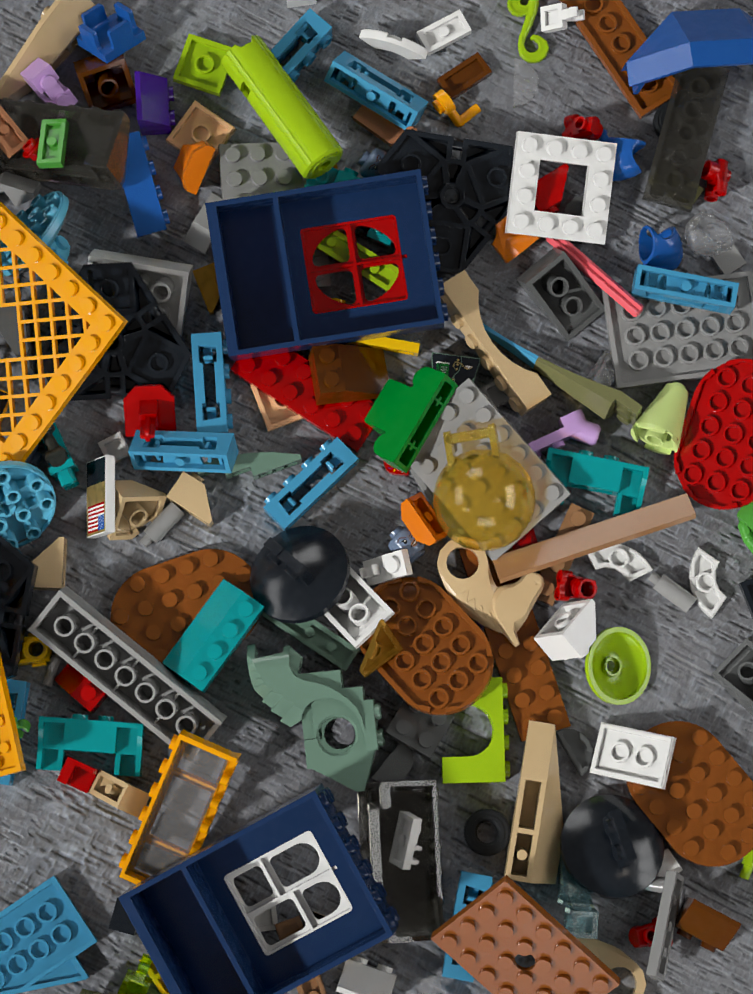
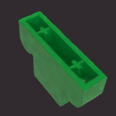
(408, 415)

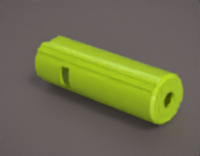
(282, 108)

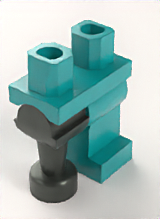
(58, 457)

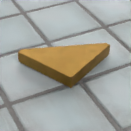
(208, 285)
(380, 650)

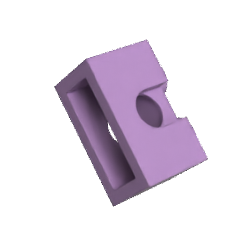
(42, 79)

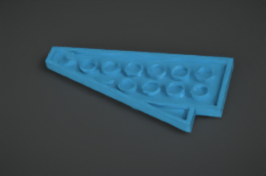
(42, 940)

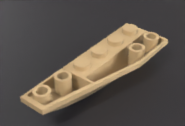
(50, 40)
(538, 815)

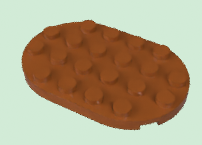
(165, 598)
(444, 652)
(705, 800)

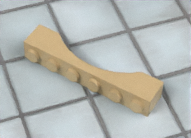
(521, 385)

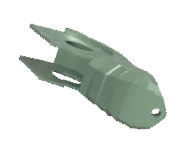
(316, 701)

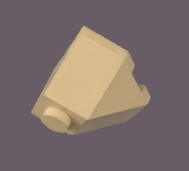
(134, 508)

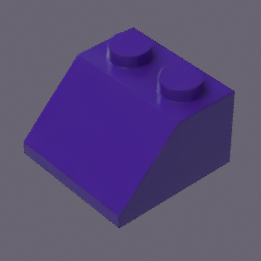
(153, 104)

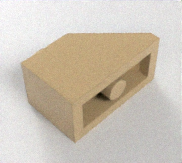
(192, 497)
(52, 566)
(119, 793)

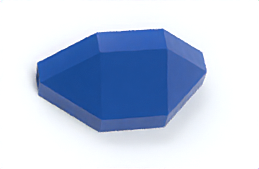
(692, 41)

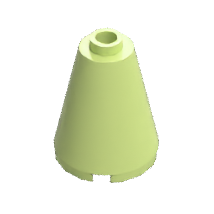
(663, 420)

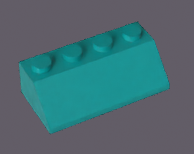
(214, 635)

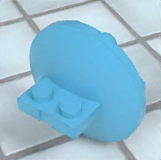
(45, 219)
(25, 502)

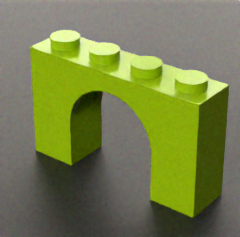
(490, 764)

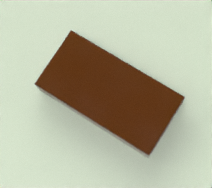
(464, 76)

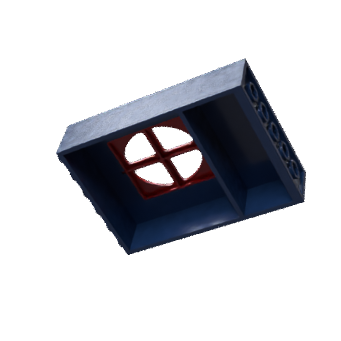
(268, 272)

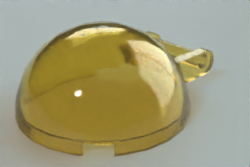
(482, 494)

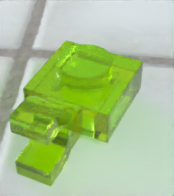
(137, 981)

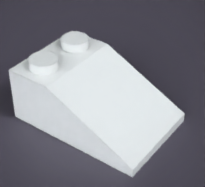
(358, 611)

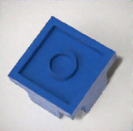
(109, 35)

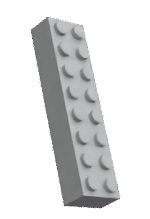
(123, 669)

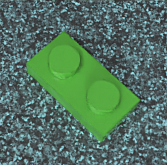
(52, 143)

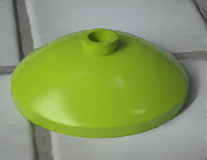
(627, 670)

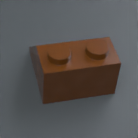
(106, 84)
(705, 924)

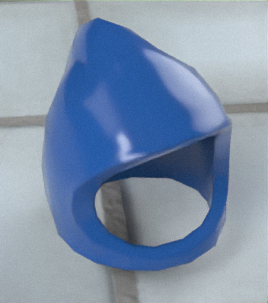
(625, 164)
(661, 249)

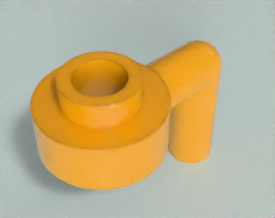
(444, 104)

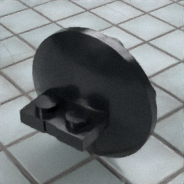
(300, 574)
(611, 847)

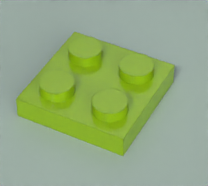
(201, 65)

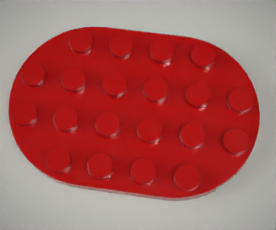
(718, 438)

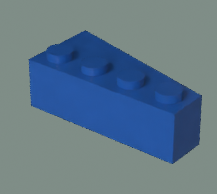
(141, 191)

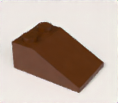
(347, 373)

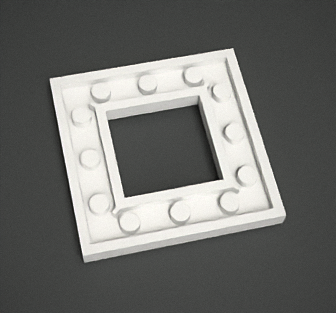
(600, 163)

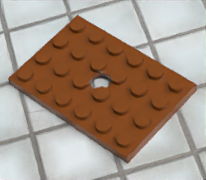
(510, 923)

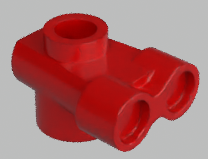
(582, 127)
(718, 177)
(573, 586)
(643, 935)

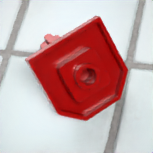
(149, 409)

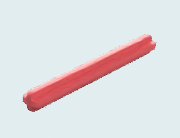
(598, 276)

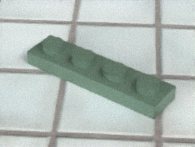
(320, 640)

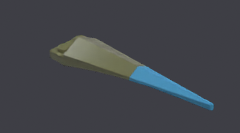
(593, 395)

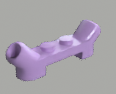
(573, 427)

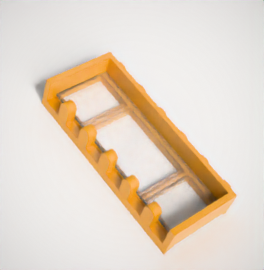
(180, 806)

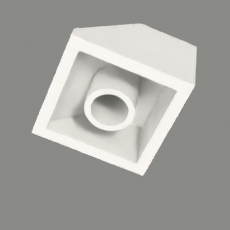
(569, 631)
(365, 979)

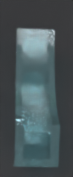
(580, 913)

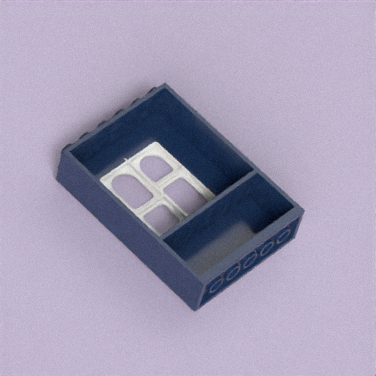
(208, 936)

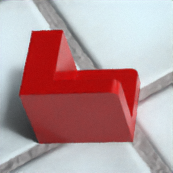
(77, 774)

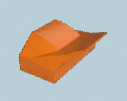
(193, 164)
(509, 244)
(421, 520)

